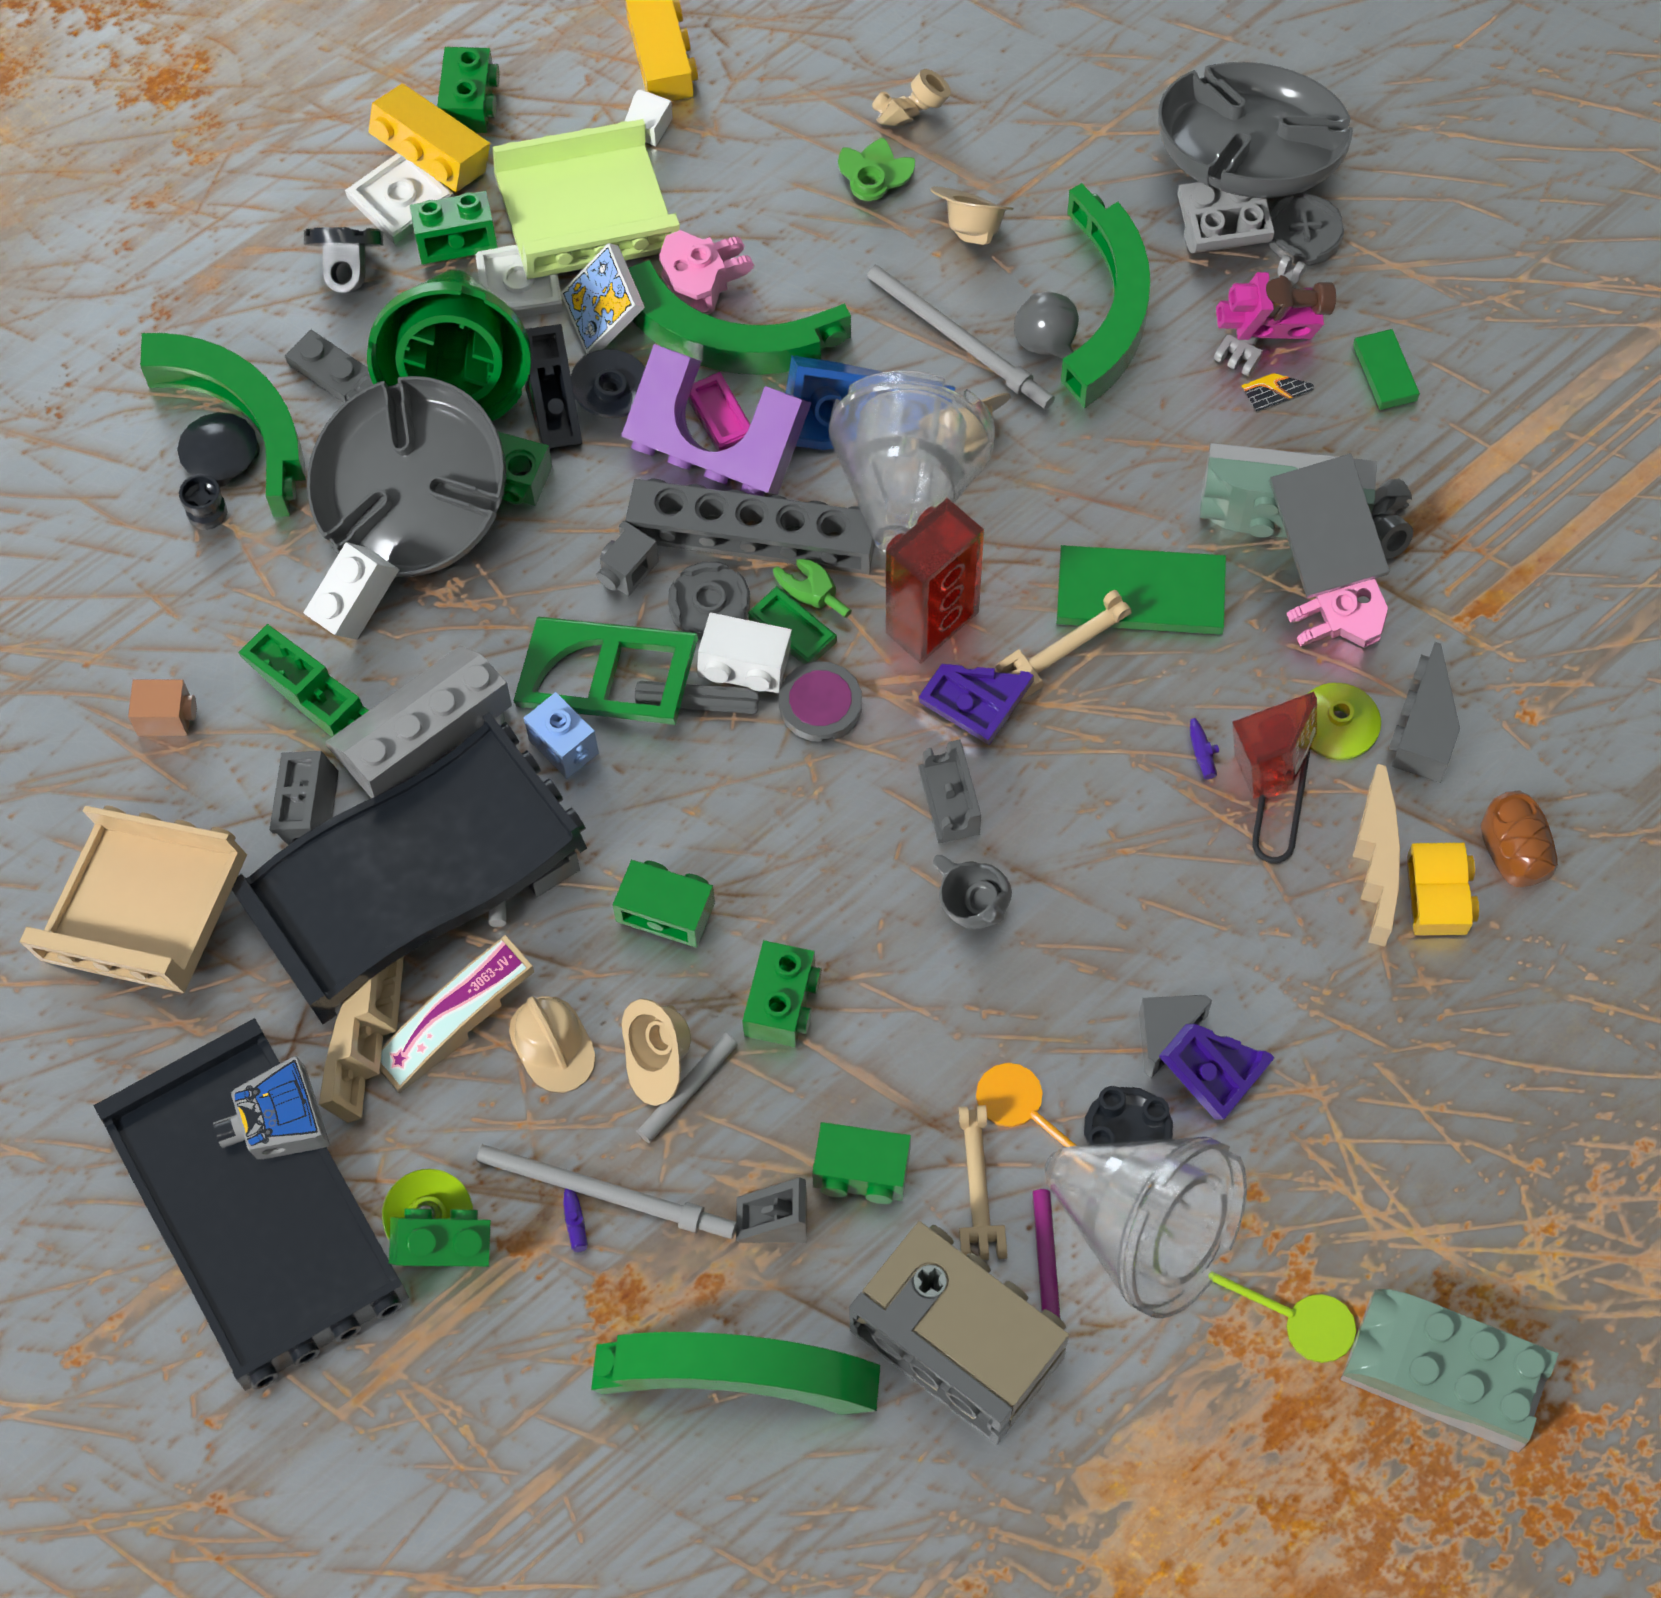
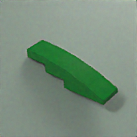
(302, 680)

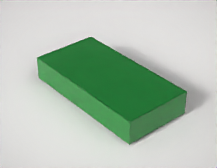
(1386, 369)
(808, 636)

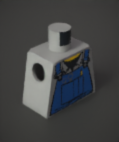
(275, 1114)

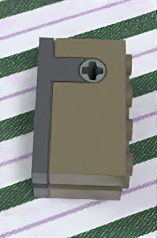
(959, 1330)

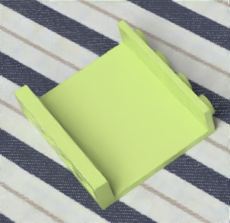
(580, 193)

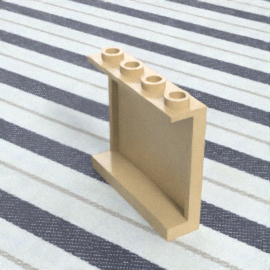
(140, 899)

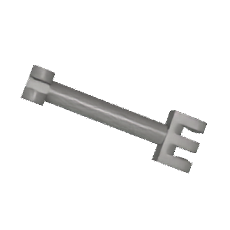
(1245, 348)

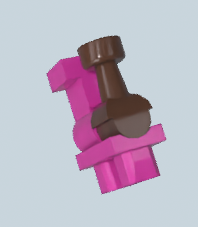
(1275, 308)

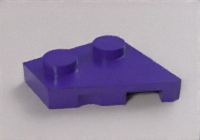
(975, 698)
(1214, 1067)

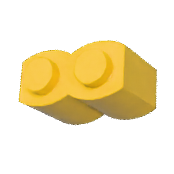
(1441, 888)

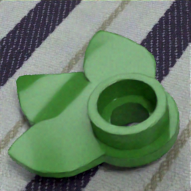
(876, 167)

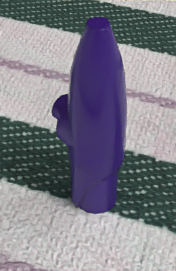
(1203, 750)
(574, 1221)

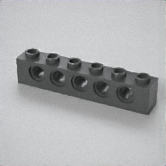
(765, 541)

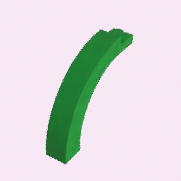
(727, 344)
(1110, 350)
(218, 372)
(737, 1365)

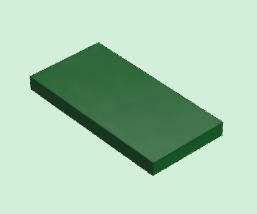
(1159, 586)

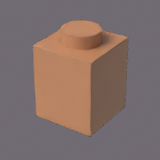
(161, 707)

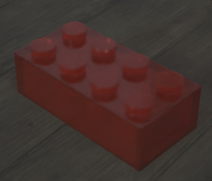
(933, 579)

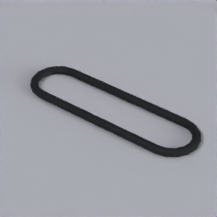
(1255, 840)

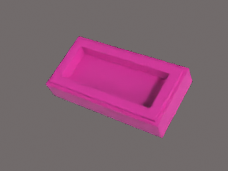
(718, 411)

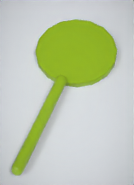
(1316, 1326)

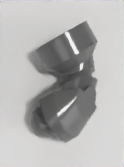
(1392, 530)

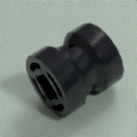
(203, 502)

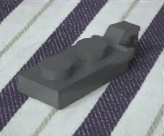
(328, 366)

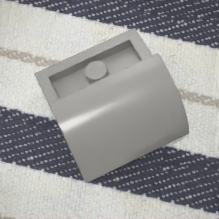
(1222, 219)

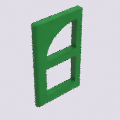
(557, 638)

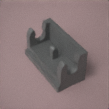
(950, 793)
(303, 794)

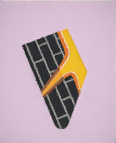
(1274, 390)

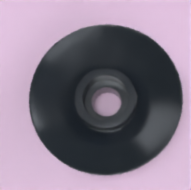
(604, 371)

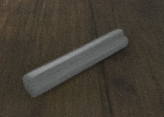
(702, 697)

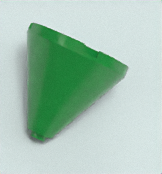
(456, 335)

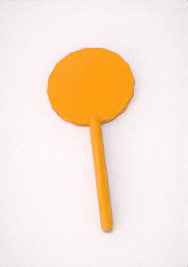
(1014, 1098)

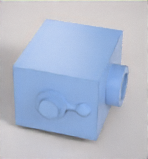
(561, 735)

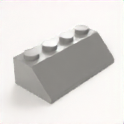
(421, 721)

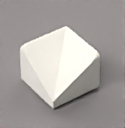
(655, 112)

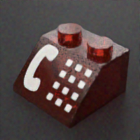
(1275, 744)

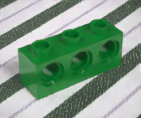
(529, 457)

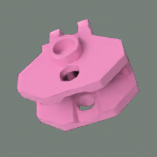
(700, 269)
(1345, 615)

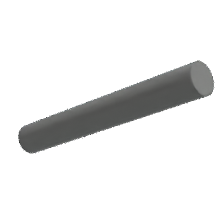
(687, 1087)

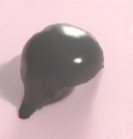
(1047, 324)
(973, 892)

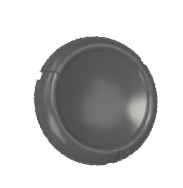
(1254, 129)
(408, 474)

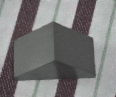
(1163, 1019)
(773, 1214)

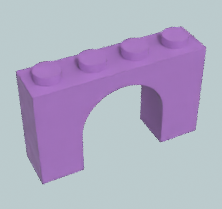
(660, 424)

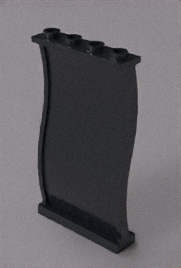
(409, 865)
(262, 1242)

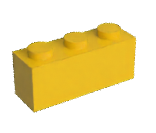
(662, 47)
(429, 137)

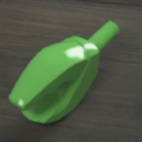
(815, 590)

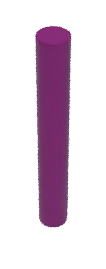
(1046, 1251)

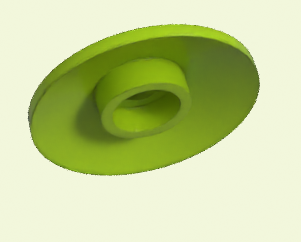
(1347, 736)
(421, 1188)

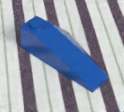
(822, 384)

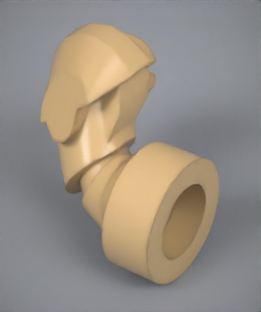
(928, 91)

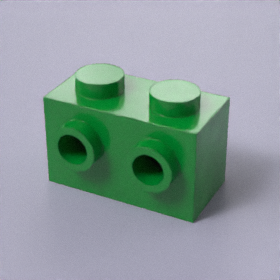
(468, 85)
(453, 227)
(664, 902)
(780, 994)
(861, 1162)
(439, 1241)

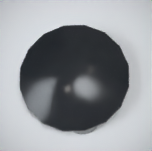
(218, 446)
(1127, 1116)

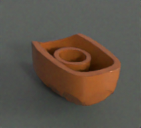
(1519, 839)

